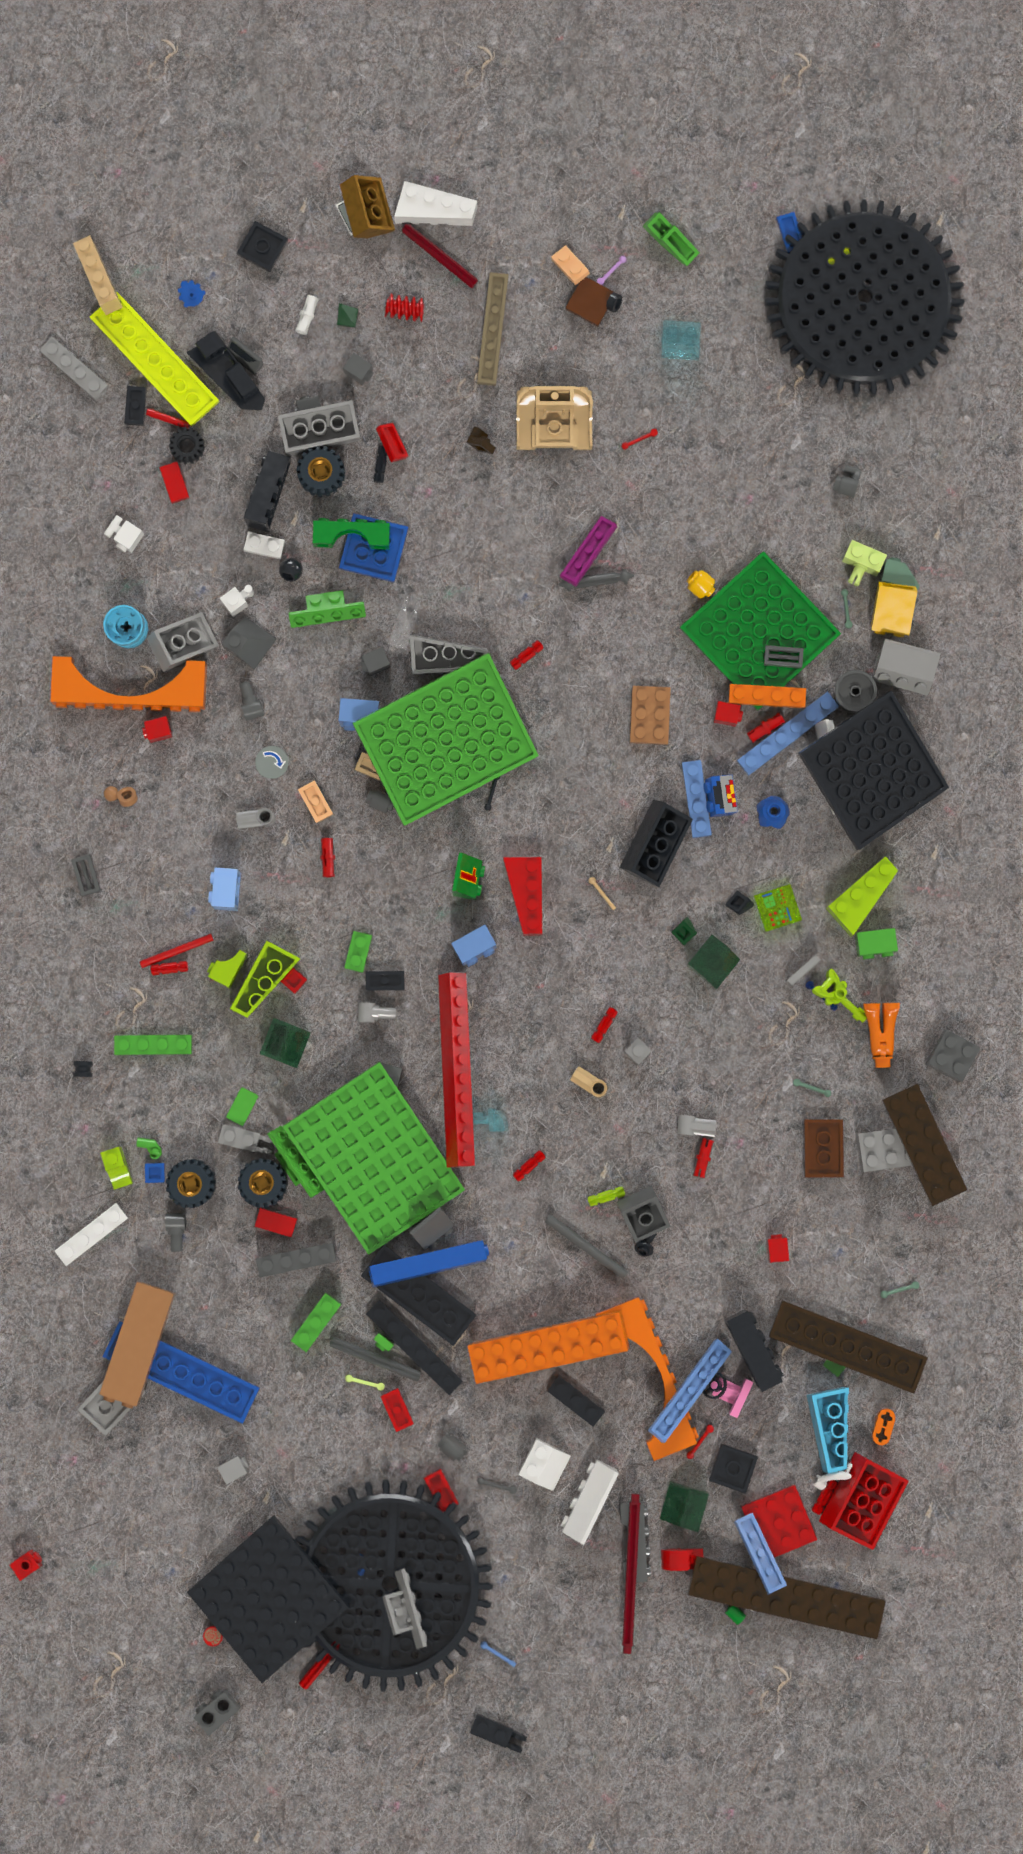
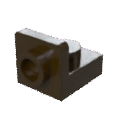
(479, 440)

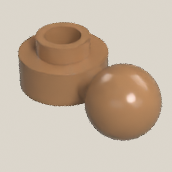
(126, 796)

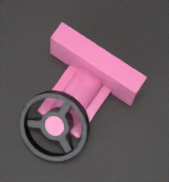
(729, 1392)

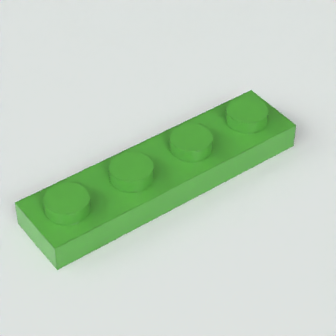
(152, 1044)

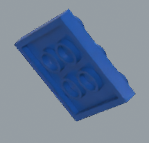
(376, 563)

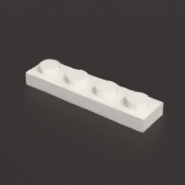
(91, 1234)

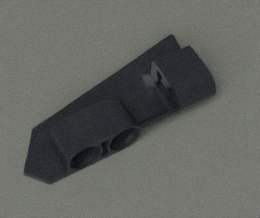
(226, 372)

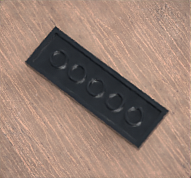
(425, 1301)

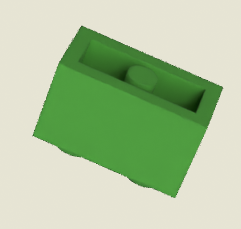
(876, 942)

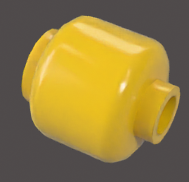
(701, 584)

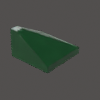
(347, 316)
(684, 931)

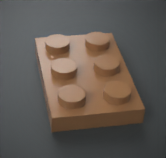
(650, 715)

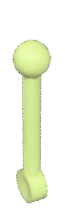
(380, 1386)

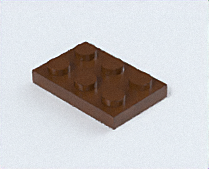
(823, 1148)

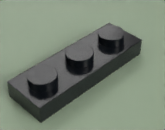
(575, 1401)

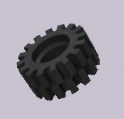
(179, 437)

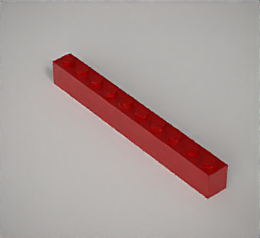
(456, 1070)

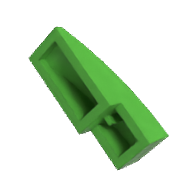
(670, 238)

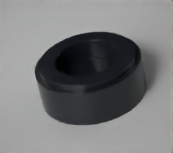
(614, 302)

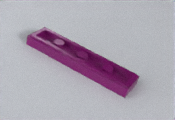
(588, 551)

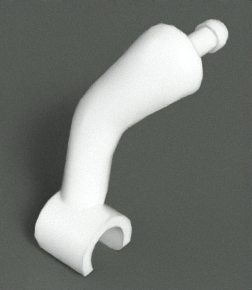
(822, 1480)

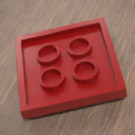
(782, 1520)

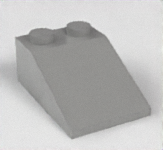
(182, 641)

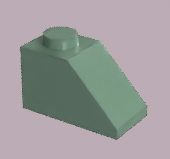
(898, 573)

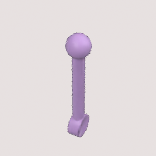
(622, 259)

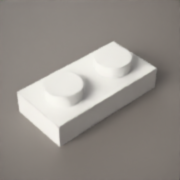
(264, 545)

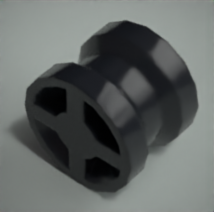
(82, 1068)

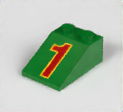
(467, 877)

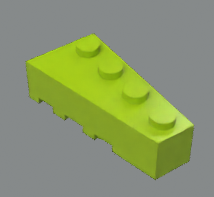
(858, 900)
(265, 974)

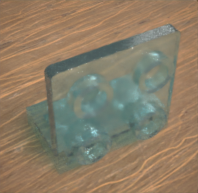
(681, 340)

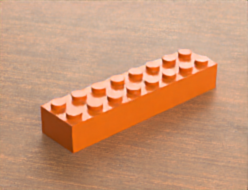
(548, 1347)

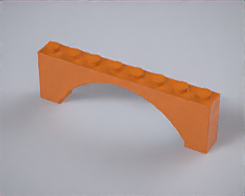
(183, 692)
(640, 1331)

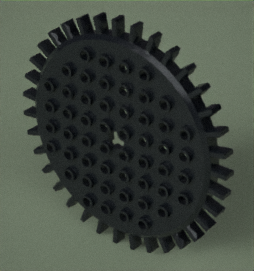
(837, 363)
(455, 1543)

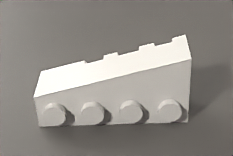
(432, 206)

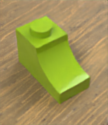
(226, 971)
(116, 1167)

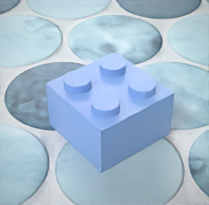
(225, 889)

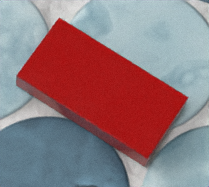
(392, 442)
(174, 482)
(275, 1222)
(437, 1482)

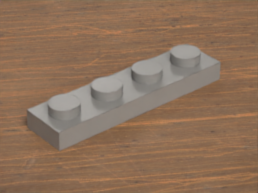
(74, 368)

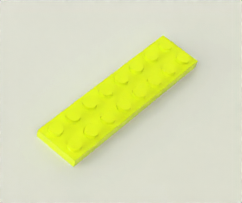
(156, 361)

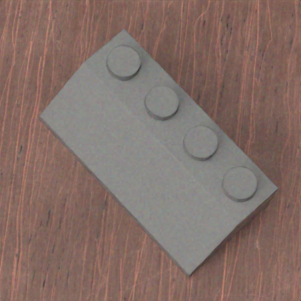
(319, 426)

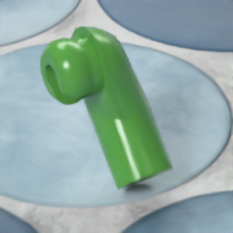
(151, 1145)

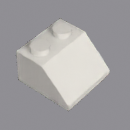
(544, 1464)

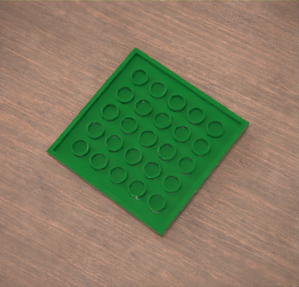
(754, 612)

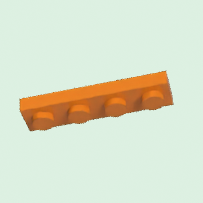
(767, 696)

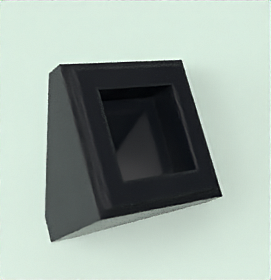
(739, 903)

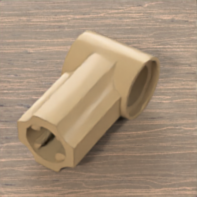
(587, 1081)

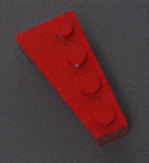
(526, 888)

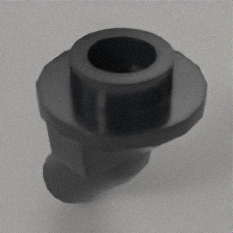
(643, 1247)

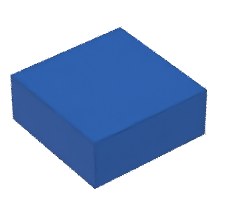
(155, 1173)

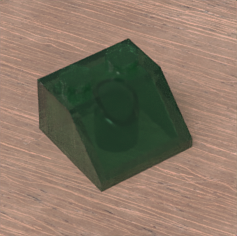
(713, 961)
(684, 1506)

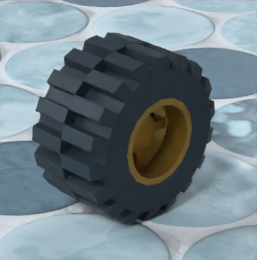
(320, 471)
(190, 1183)
(262, 1183)

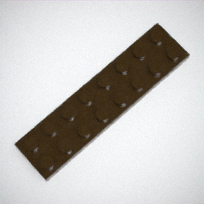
(848, 1347)

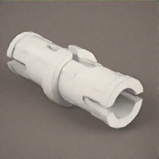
(307, 314)

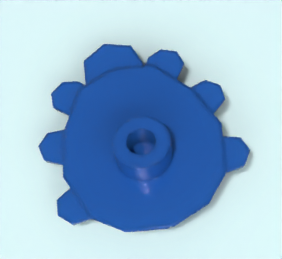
(190, 293)

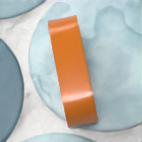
(879, 1425)

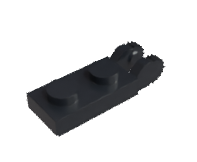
(496, 1733)

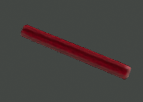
(439, 255)

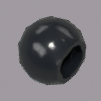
(290, 569)

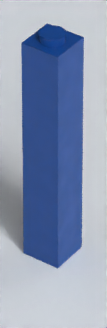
(428, 1263)

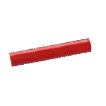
(167, 418)

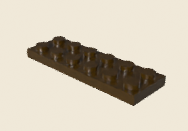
(924, 1145)

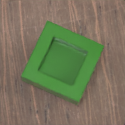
(383, 1343)

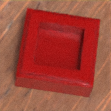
(294, 980)

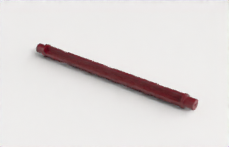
(631, 1572)

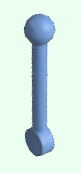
(484, 1645)

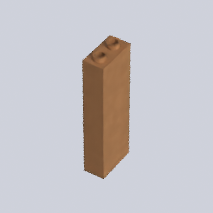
(137, 1344)

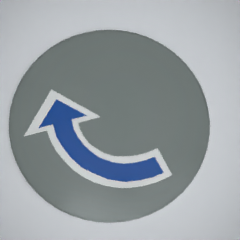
(271, 762)

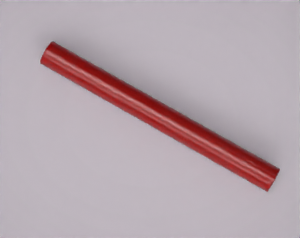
(177, 950)

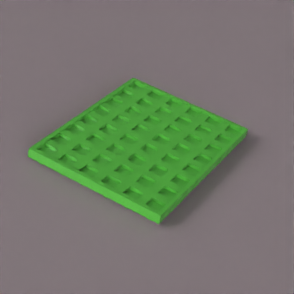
(373, 1158)

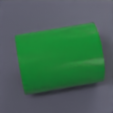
(735, 1614)

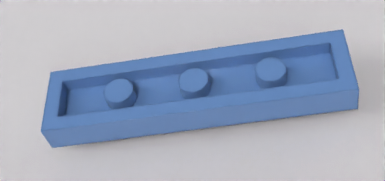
(696, 798)
(760, 1553)

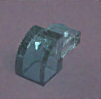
(495, 1119)

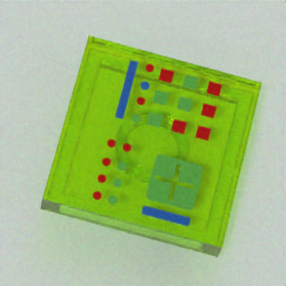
(777, 908)

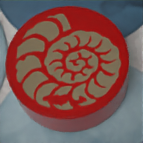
(212, 1636)

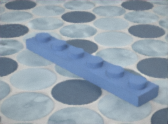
(788, 733)
(689, 1390)

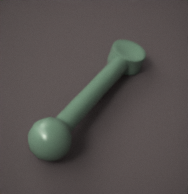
(848, 624)
(797, 1082)
(915, 1285)

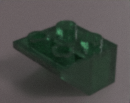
(285, 1043)

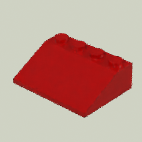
(864, 1502)

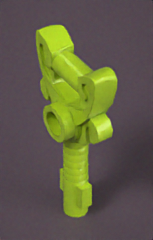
(838, 995)

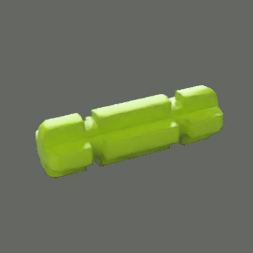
(606, 1196)

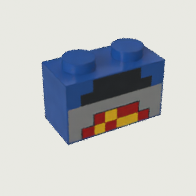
(720, 795)

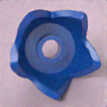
(768, 819)

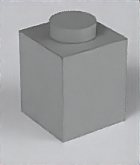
(637, 1051)
(233, 1469)

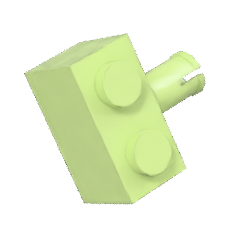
(863, 560)

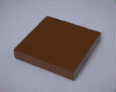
(589, 301)

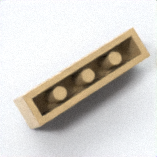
(97, 275)

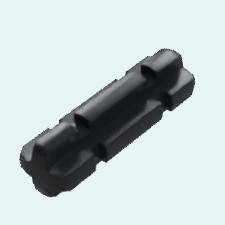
(380, 465)

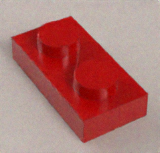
(397, 1410)

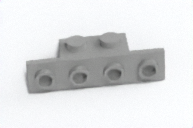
(403, 1612)

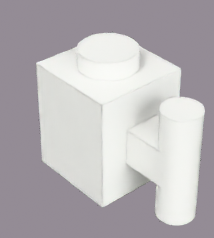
(126, 537)
(235, 601)

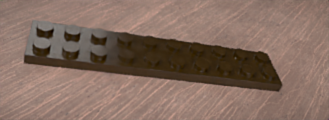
(796, 1601)

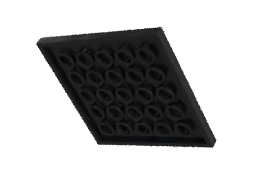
(873, 770)
(268, 1599)

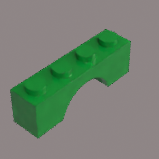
(328, 532)

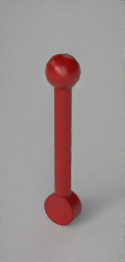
(653, 433)
(709, 1428)

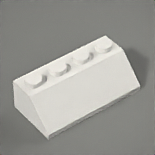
(590, 1501)

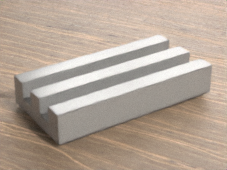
(803, 970)

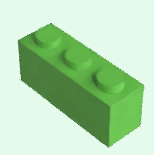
(316, 1322)

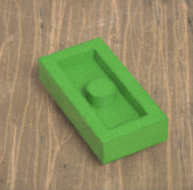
(358, 951)

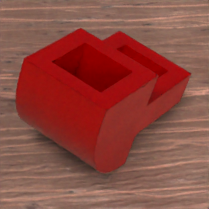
(679, 1559)

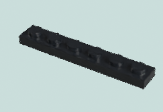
(414, 1347)

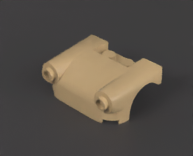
(554, 417)

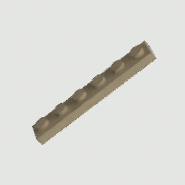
(492, 329)

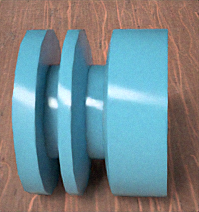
(120, 617)

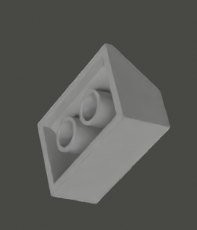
(906, 667)

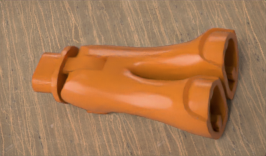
(881, 1043)

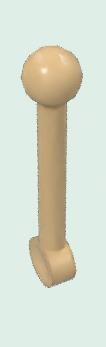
(592, 880)

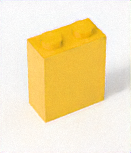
(893, 609)

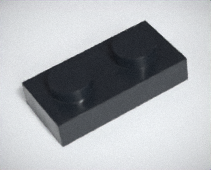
(135, 405)
(385, 981)

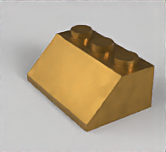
(367, 206)

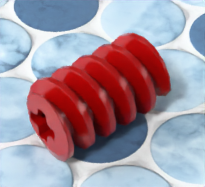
(405, 308)

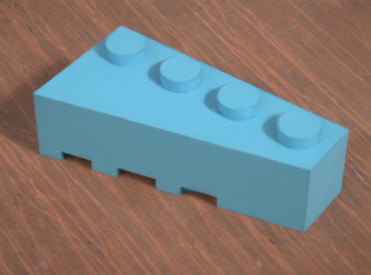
(830, 1427)

